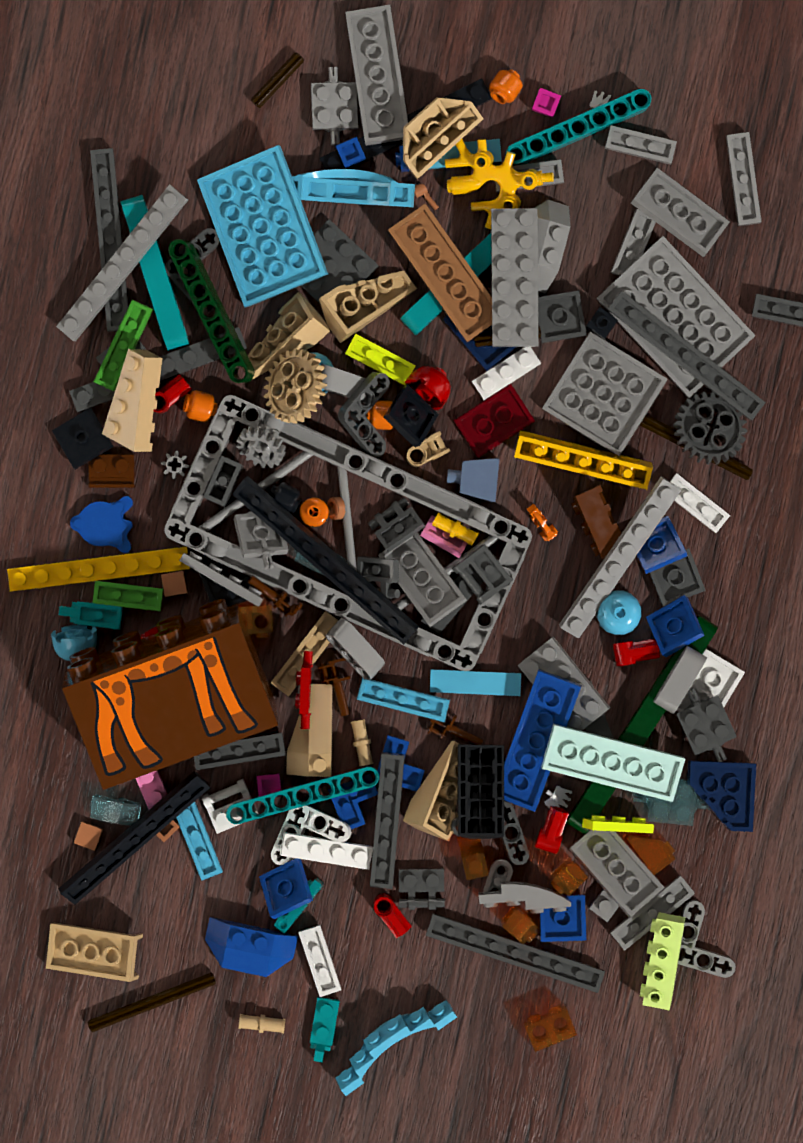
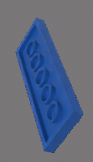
(548, 703)

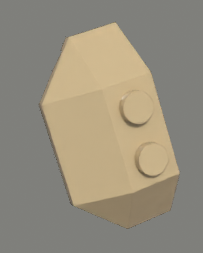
(436, 132)

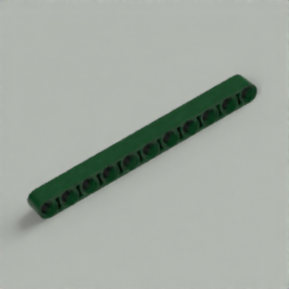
(635, 732)

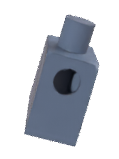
(477, 478)

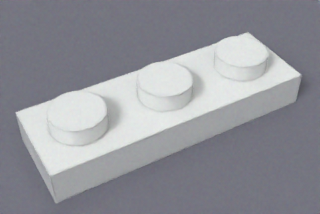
(506, 372)
(699, 505)
(320, 960)

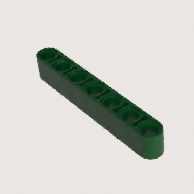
(202, 305)

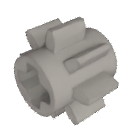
(172, 459)

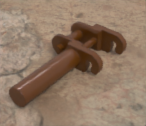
(275, 597)
(338, 688)
(454, 730)

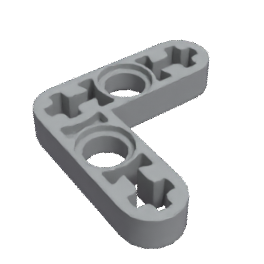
(689, 945)

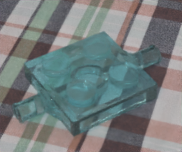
(679, 811)

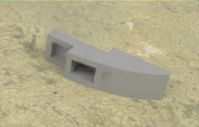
(534, 896)

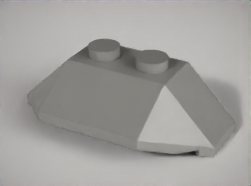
(552, 239)

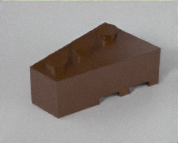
(597, 520)

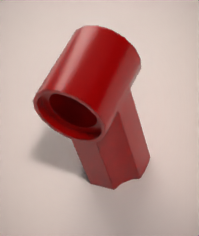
(172, 392)
(631, 652)
(551, 833)
(392, 916)

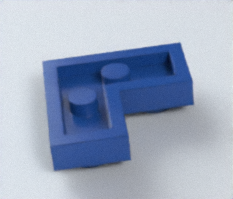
(411, 775)
(347, 805)

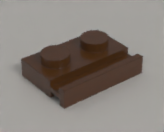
(112, 471)

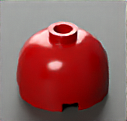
(430, 385)

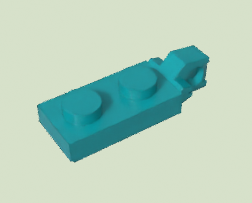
(93, 614)
(285, 921)
(323, 1026)

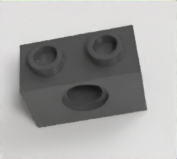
(223, 481)

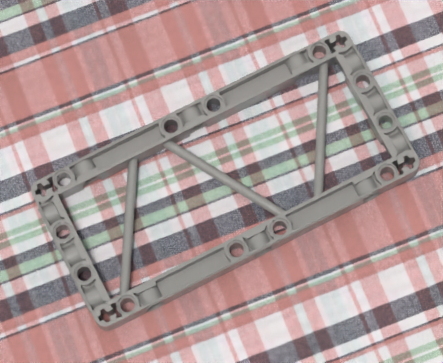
(373, 469)

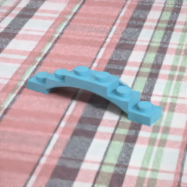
(353, 187)
(389, 1034)

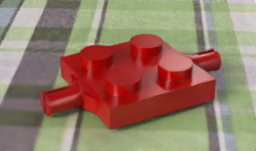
(303, 679)

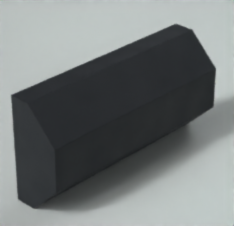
(480, 791)

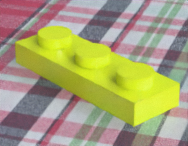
(379, 359)
(618, 824)

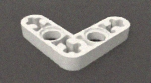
(308, 822)

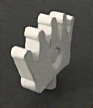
(598, 101)
(557, 797)

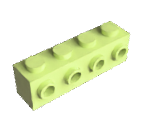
(663, 960)

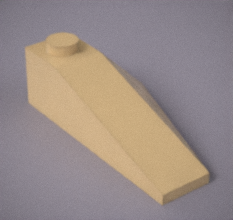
(296, 328)
(312, 748)
(437, 797)

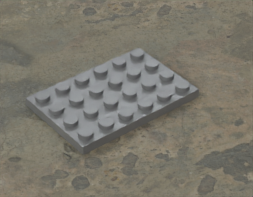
(686, 304)

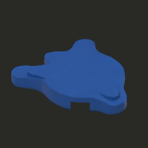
(104, 524)

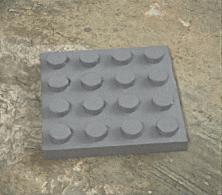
(604, 394)

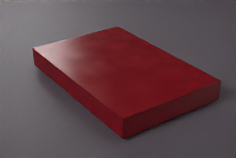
(494, 420)

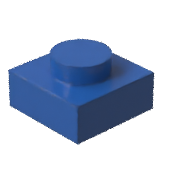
(350, 152)
(399, 160)

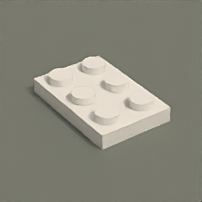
(714, 679)

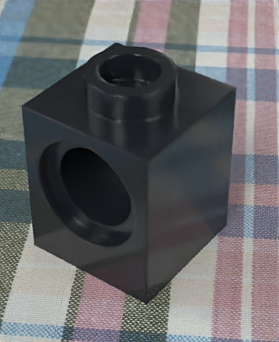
(601, 323)

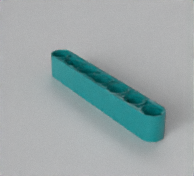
(586, 121)
(157, 280)
(428, 307)
(291, 795)

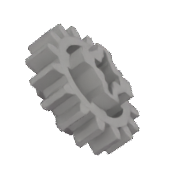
(261, 446)

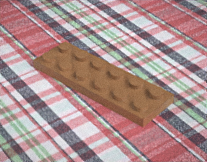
(444, 271)

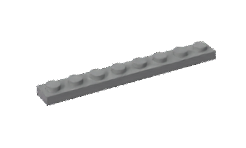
(122, 263)
(620, 557)

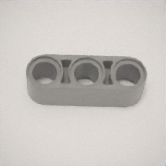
(342, 382)
(355, 649)
(680, 679)

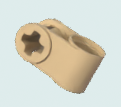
(428, 450)

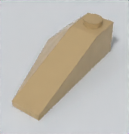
(358, 304)

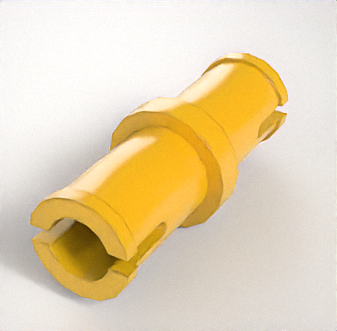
(455, 529)

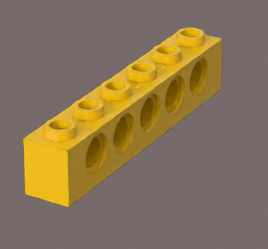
(583, 460)

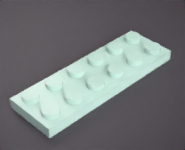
(613, 762)

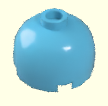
(619, 613)
(73, 639)

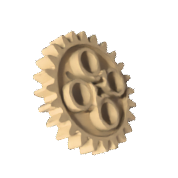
(295, 386)

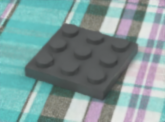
(343, 260)

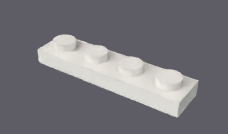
(326, 850)

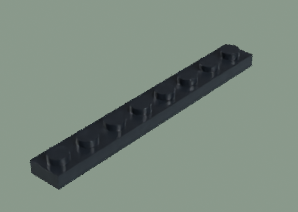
(474, 92)
(134, 838)

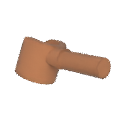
(421, 190)

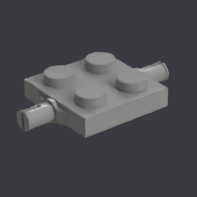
(334, 106)
(258, 539)

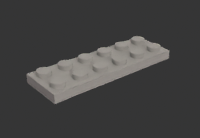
(377, 74)
(514, 277)

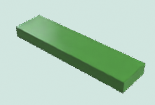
(125, 338)

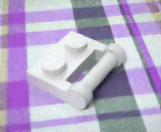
(218, 816)

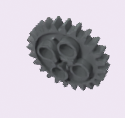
(691, 420)

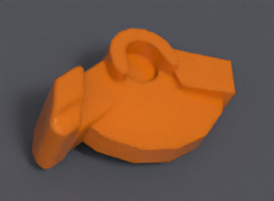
(538, 519)

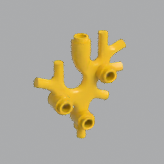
(504, 175)

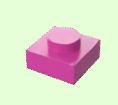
(546, 102)
(268, 784)

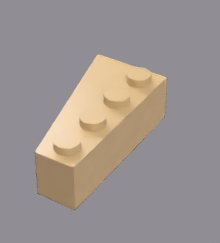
(134, 401)

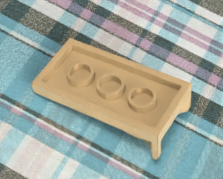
(92, 952)

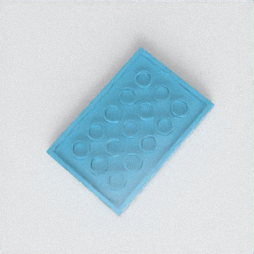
(262, 226)

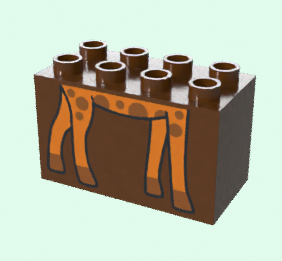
(169, 694)

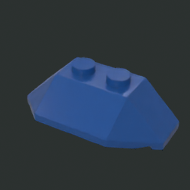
(249, 947)

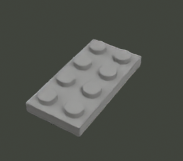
(680, 212)
(425, 580)
(555, 660)
(617, 870)

